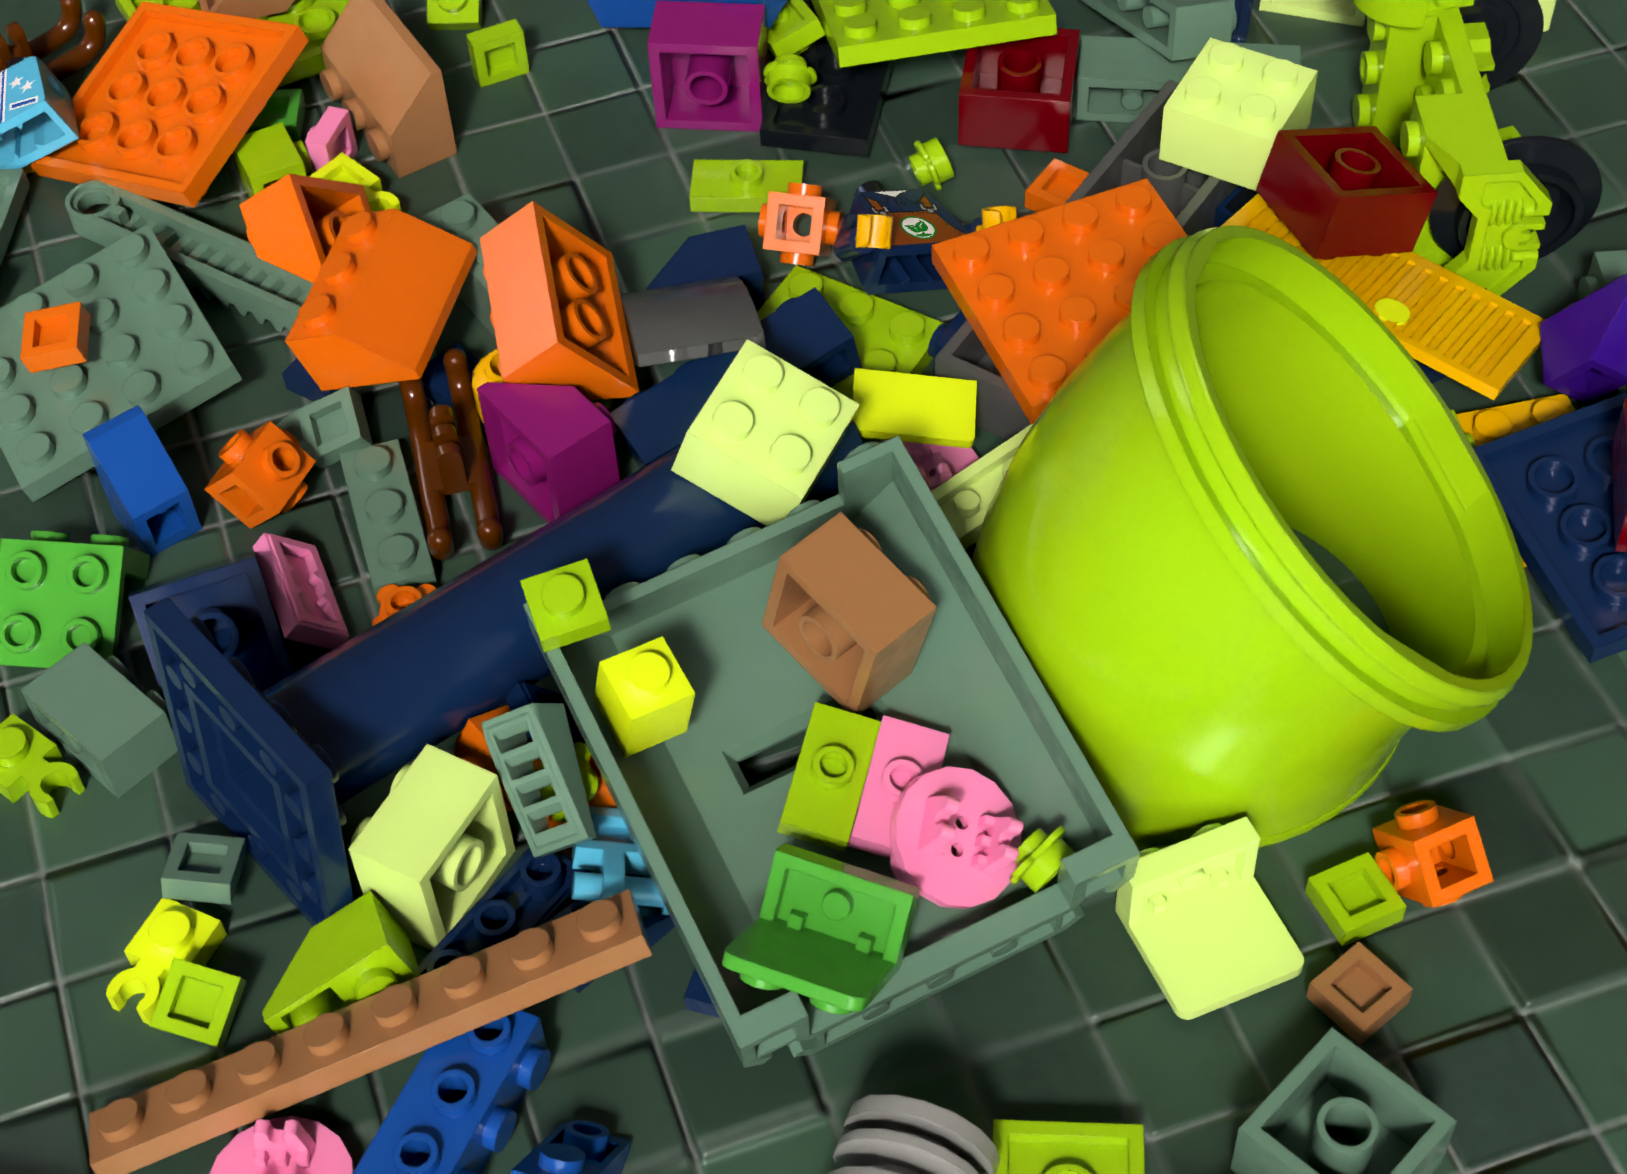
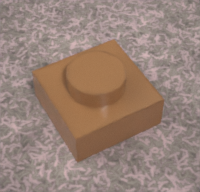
(1359, 993)

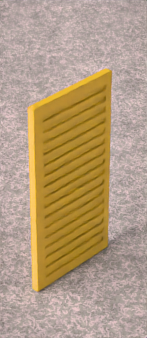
(1451, 320)

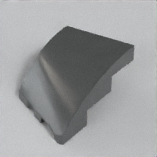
(691, 320)

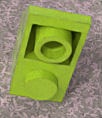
(342, 963)

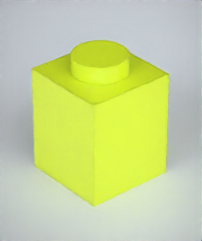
(643, 696)

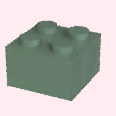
(1342, 1117)

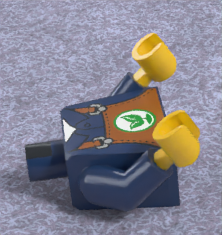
(893, 236)

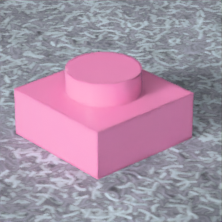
(331, 137)

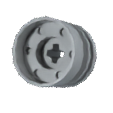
(911, 1138)

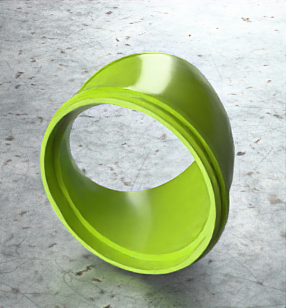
(1161, 566)

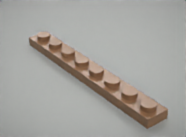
(367, 1035)

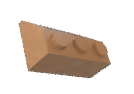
(388, 87)

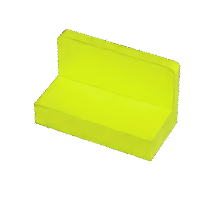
(914, 407)

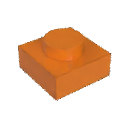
(1053, 186)
(55, 337)

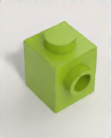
(269, 156)

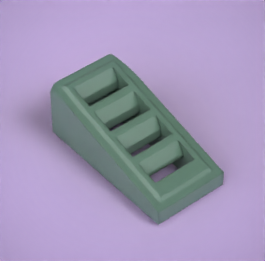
(514, 762)

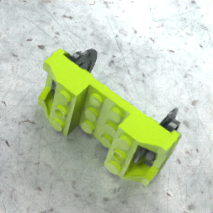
(1495, 198)

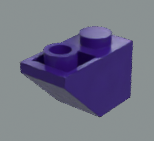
(1588, 344)

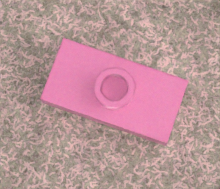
(300, 591)
(898, 756)

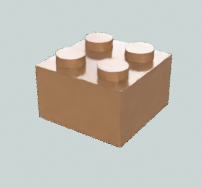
(848, 613)

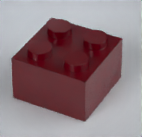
(1020, 93)
(1345, 191)

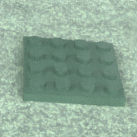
(143, 350)

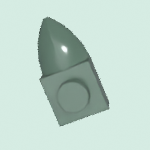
(330, 426)

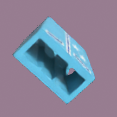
(33, 113)

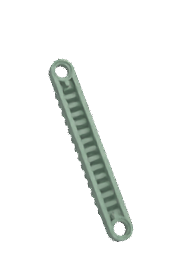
(201, 253)

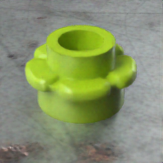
(789, 79)
(930, 163)

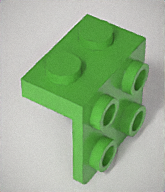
(63, 595)
(825, 931)

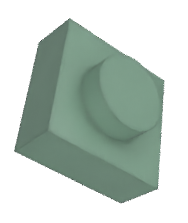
(203, 868)

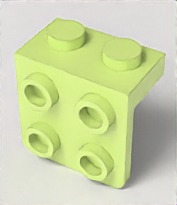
(1207, 920)

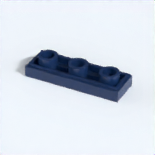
(520, 900)

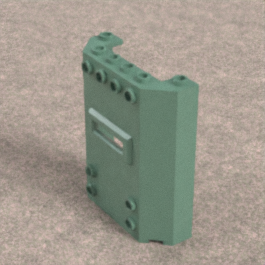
(716, 837)

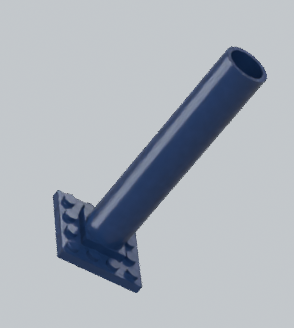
(294, 753)

